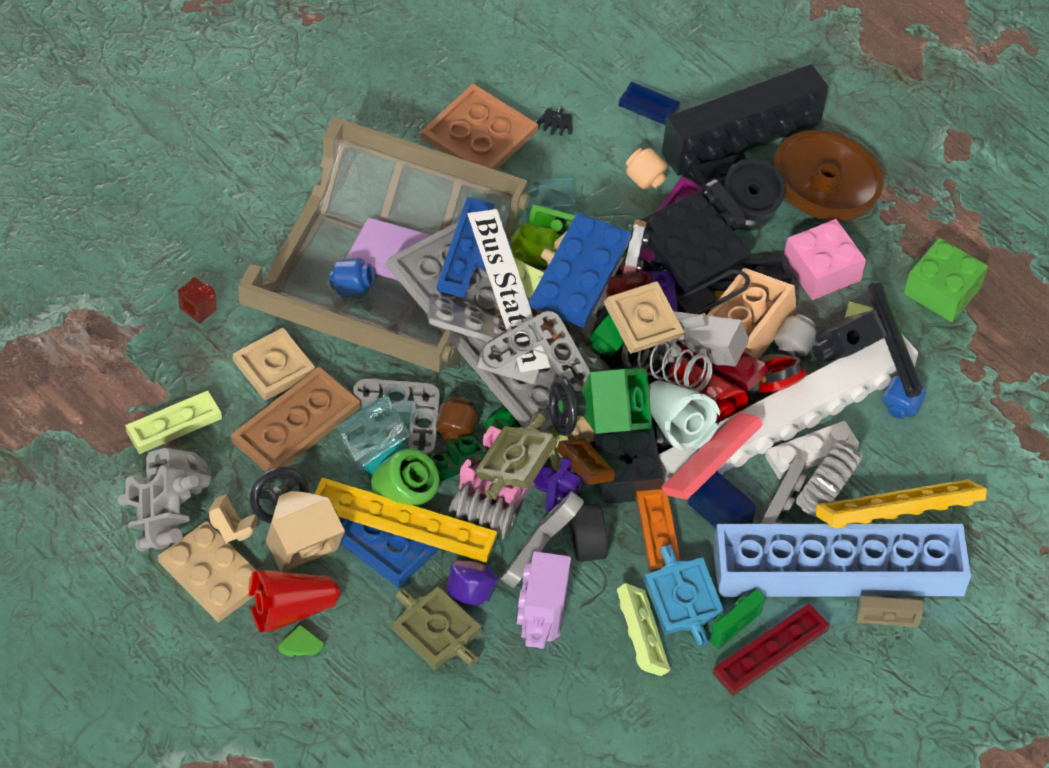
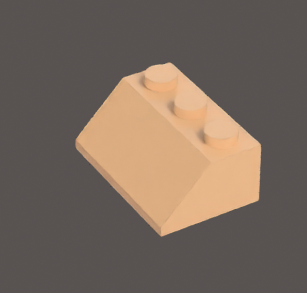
(759, 307)

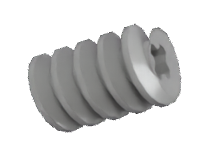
(483, 512)

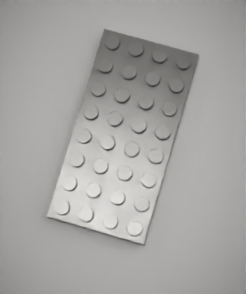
(419, 272)

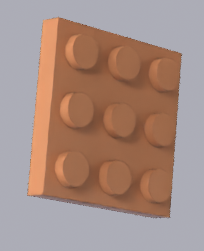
(479, 129)

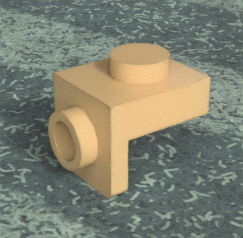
(226, 520)

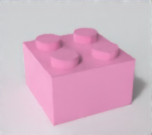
(824, 259)

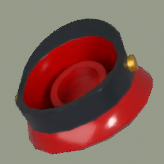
(782, 373)

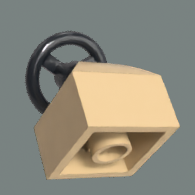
(302, 523)

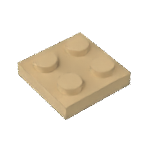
(643, 317)
(273, 363)

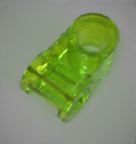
(530, 241)

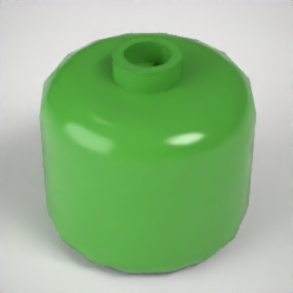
(406, 478)

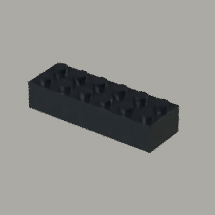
(744, 119)

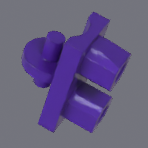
(558, 483)

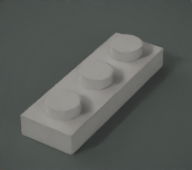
(783, 500)

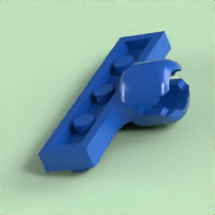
(463, 253)

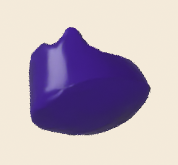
(471, 581)

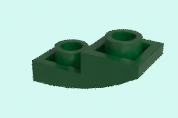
(457, 453)

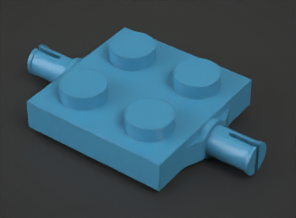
(683, 595)

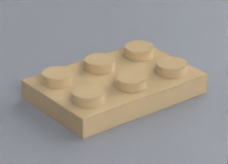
(210, 571)

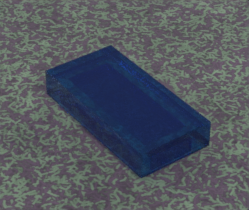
(648, 103)

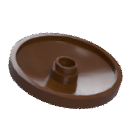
(828, 175)

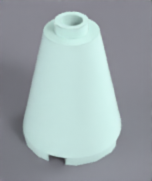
(683, 414)

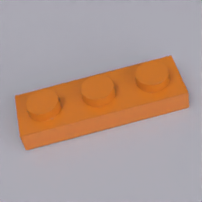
(656, 526)

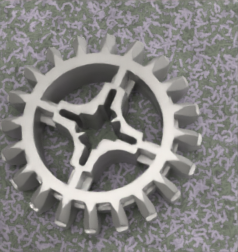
(829, 477)

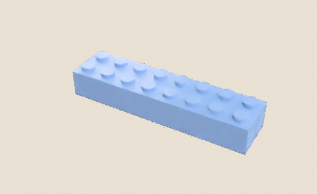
(841, 561)

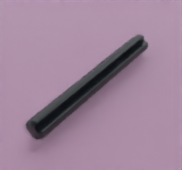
(895, 341)

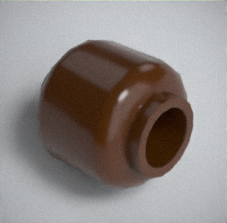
(456, 419)

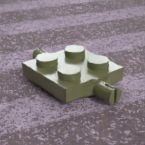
(516, 456)
(436, 628)

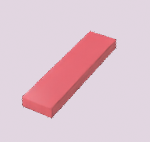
(712, 456)

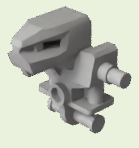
(158, 497)

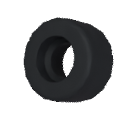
(589, 533)

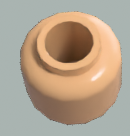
(646, 168)

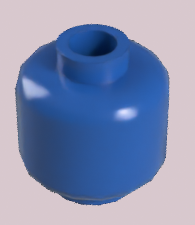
(351, 277)
(898, 403)

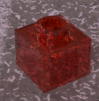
(197, 300)

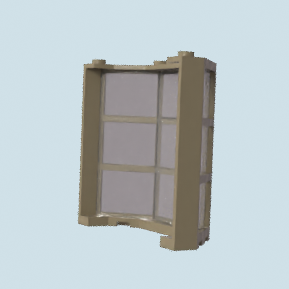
(390, 182)

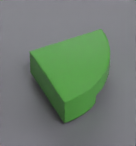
(300, 643)

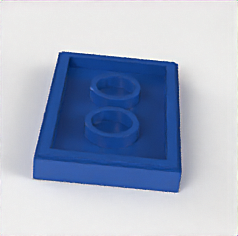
(385, 552)

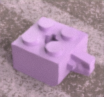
(543, 598)

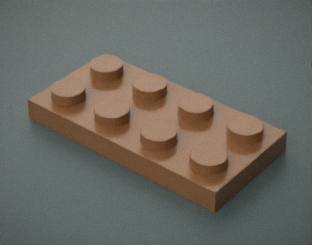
(295, 421)

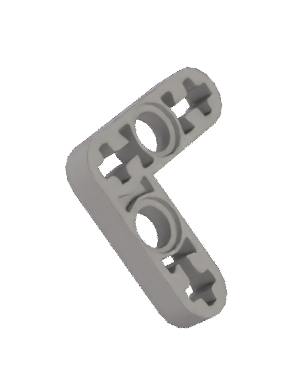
(537, 338)
(417, 407)
(547, 528)

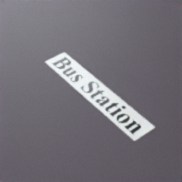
(506, 283)

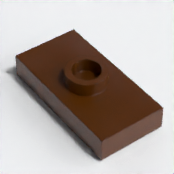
(586, 461)

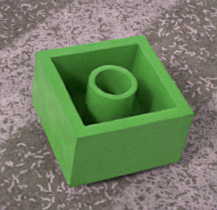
(945, 279)

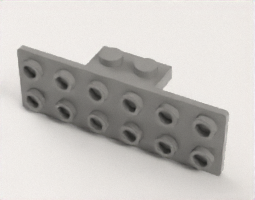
(480, 325)

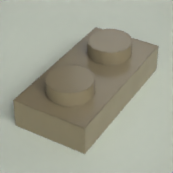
(889, 611)

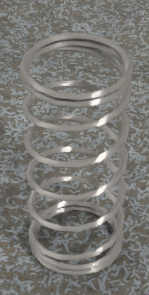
(624, 354)

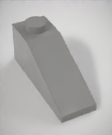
(720, 340)

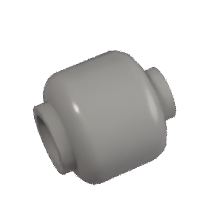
(796, 336)

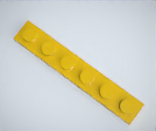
(900, 502)
(408, 521)

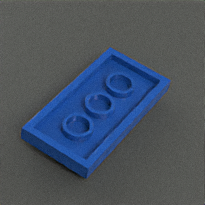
(580, 269)

